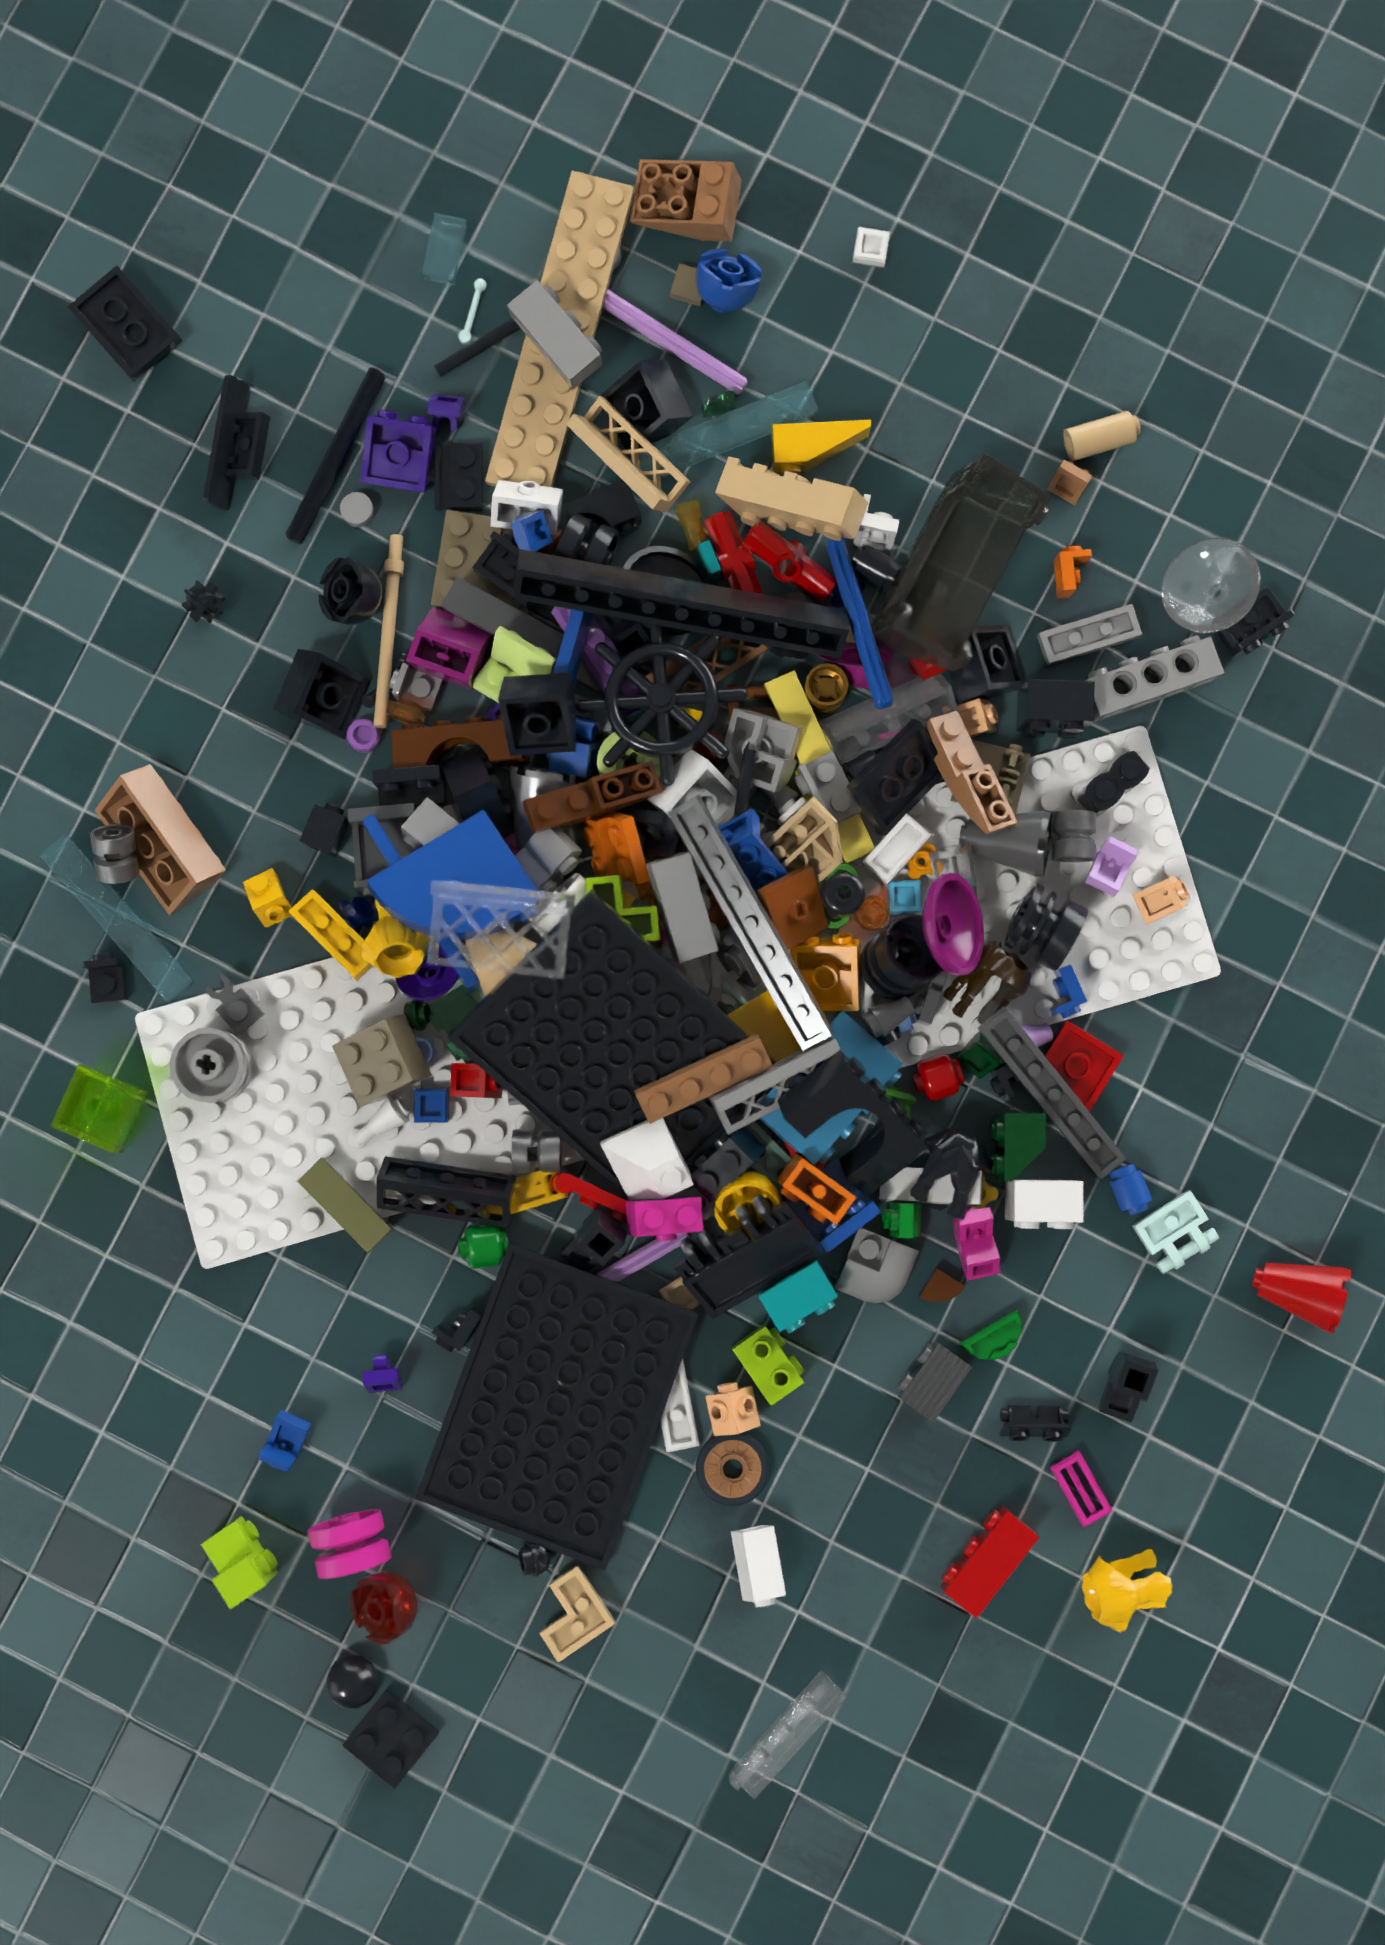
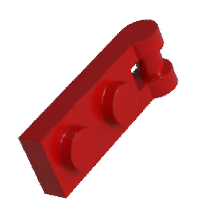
(590, 1195)

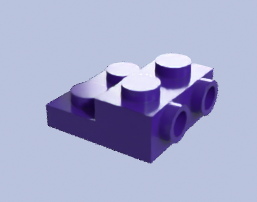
(397, 451)

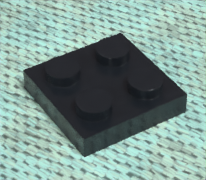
(390, 1738)

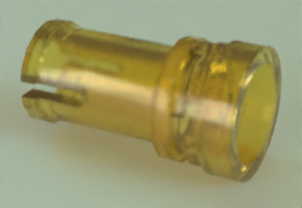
(690, 518)

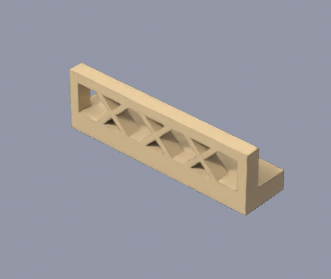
(620, 463)

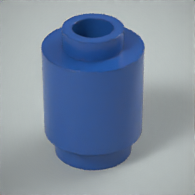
(1130, 1189)

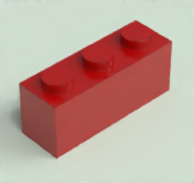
(988, 1561)

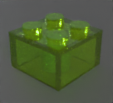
(100, 1108)

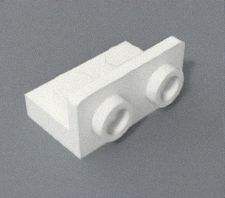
(876, 530)

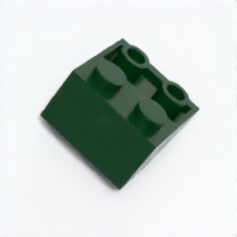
(1017, 1143)

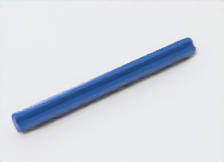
(860, 624)

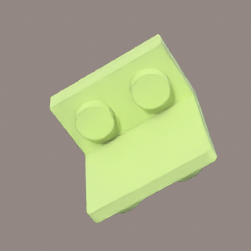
(511, 657)

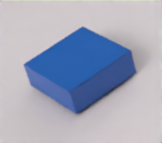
(431, 1105)

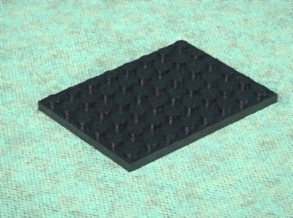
(592, 1038)
(557, 1406)

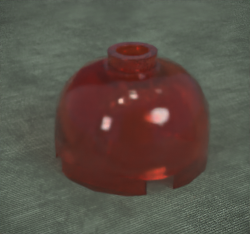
(384, 1606)

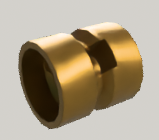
(826, 688)

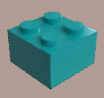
(797, 1297)

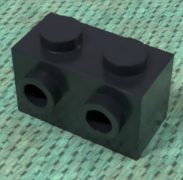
(727, 1163)

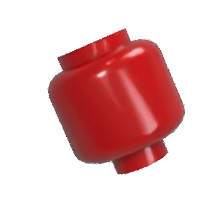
(938, 1077)

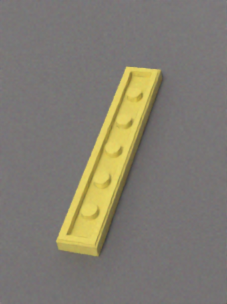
(794, 708)

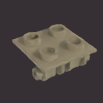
(1009, 767)

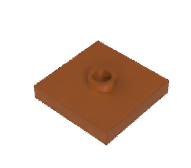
(794, 906)

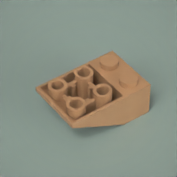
(687, 198)

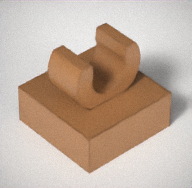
(1069, 482)

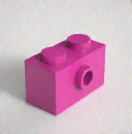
(664, 1217)

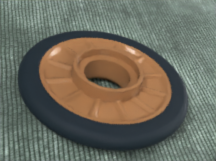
(738, 1489)

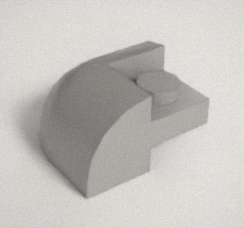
(772, 740)
(875, 1268)

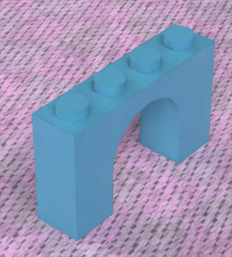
(877, 1062)

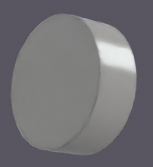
(357, 509)

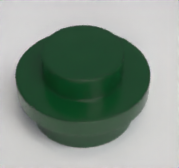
(417, 1014)

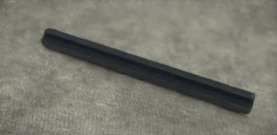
(335, 455)

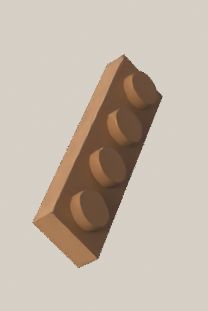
(703, 1078)

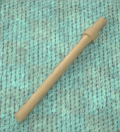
(394, 570)

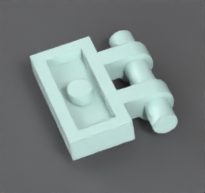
(1171, 1222)

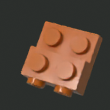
(616, 847)

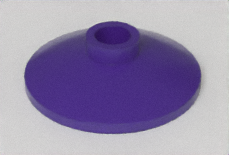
(421, 987)

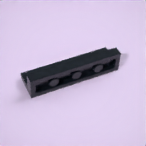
(445, 1185)

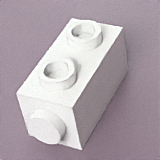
(758, 1565)

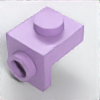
(1111, 866)

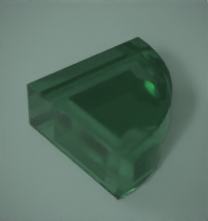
(719, 407)

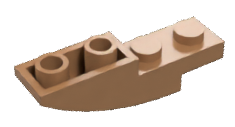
(966, 776)

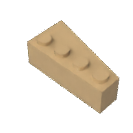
(791, 501)

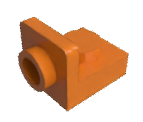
(1066, 575)

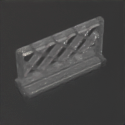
(502, 898)

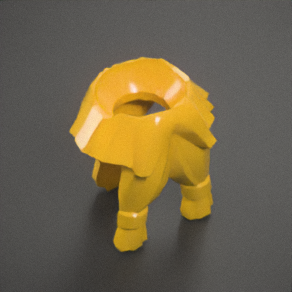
(394, 946)
(1115, 1597)

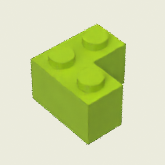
(642, 919)
(240, 1561)

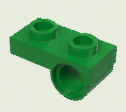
(902, 1219)

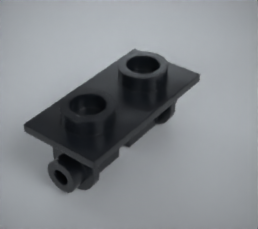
(1048, 1423)

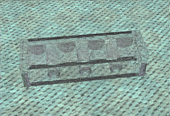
(870, 728)

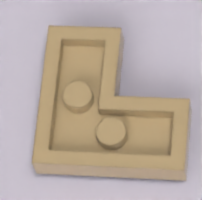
(584, 1617)

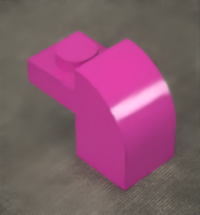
(976, 1243)

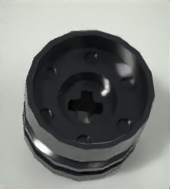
(1045, 927)
(899, 959)

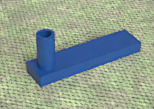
(569, 661)

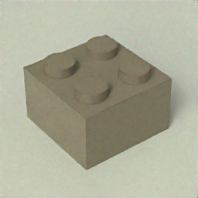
(381, 1060)

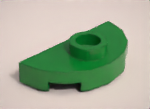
(995, 1339)

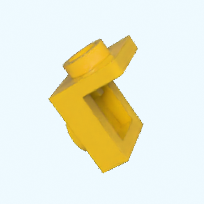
(267, 898)

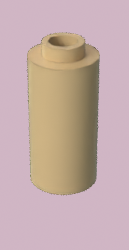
(1101, 435)

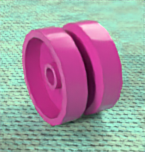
(349, 1543)

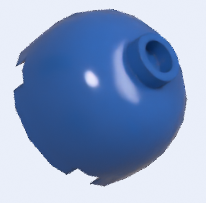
(727, 281)

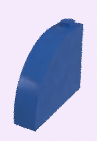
(465, 855)

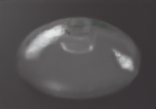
(1201, 571)

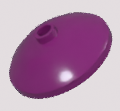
(953, 924)

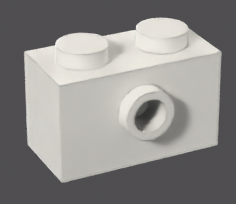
(523, 498)

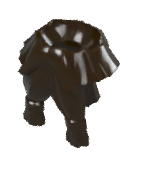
(993, 962)

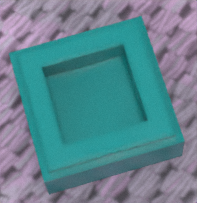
(709, 560)

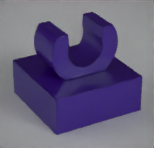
(447, 407)
(383, 1377)

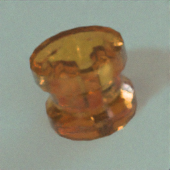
(877, 912)

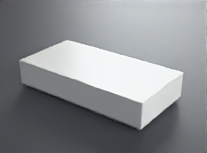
(896, 849)

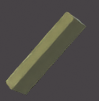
(345, 1205)

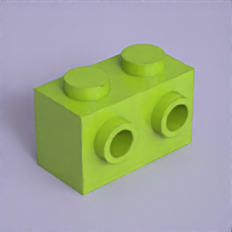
(768, 1364)

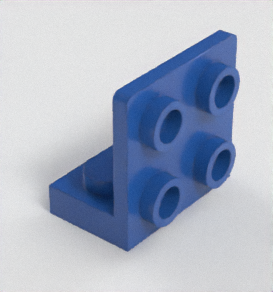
(749, 850)
(857, 1215)

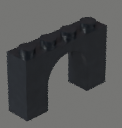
(843, 1086)

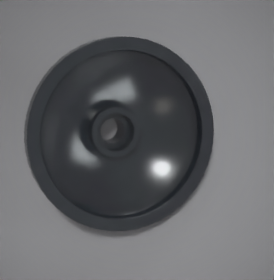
(669, 563)

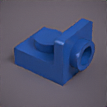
(531, 531)
(1067, 985)

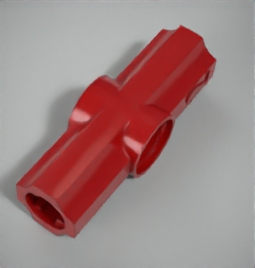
(775, 549)
(733, 557)

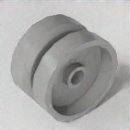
(191, 1065)

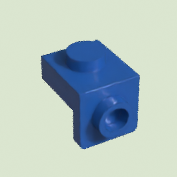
(285, 1441)

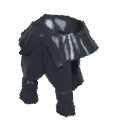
(959, 1156)

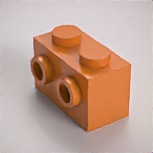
(816, 1189)

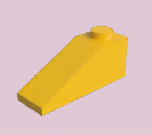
(805, 445)

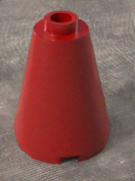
(1305, 1291)

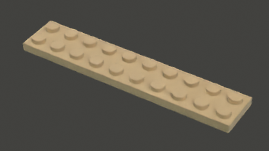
(580, 274)

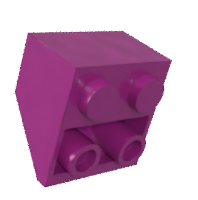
(449, 648)

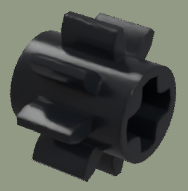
(197, 595)

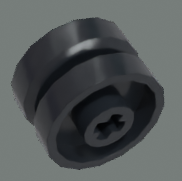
(581, 545)

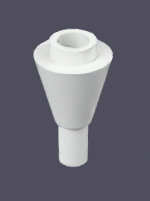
(389, 1116)

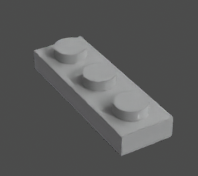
(1089, 634)

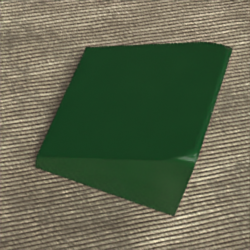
(979, 1056)

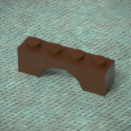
(426, 745)

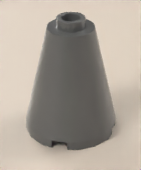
(1017, 847)

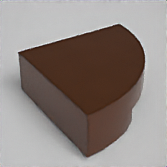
(940, 1287)

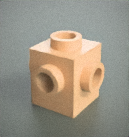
(732, 1409)

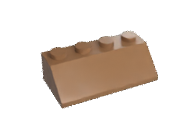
(168, 845)

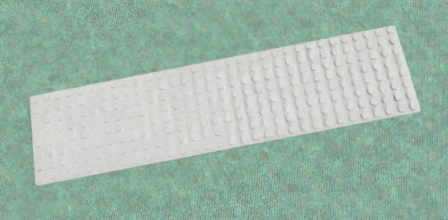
(246, 1154)

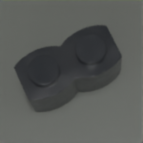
(1110, 786)

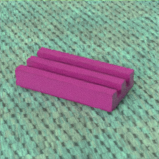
(1066, 1463)

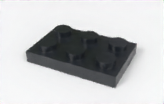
(125, 323)
(897, 777)

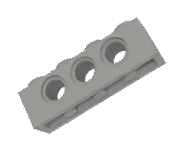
(1198, 654)

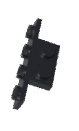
(236, 444)

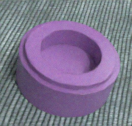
(363, 736)

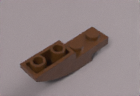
(592, 798)

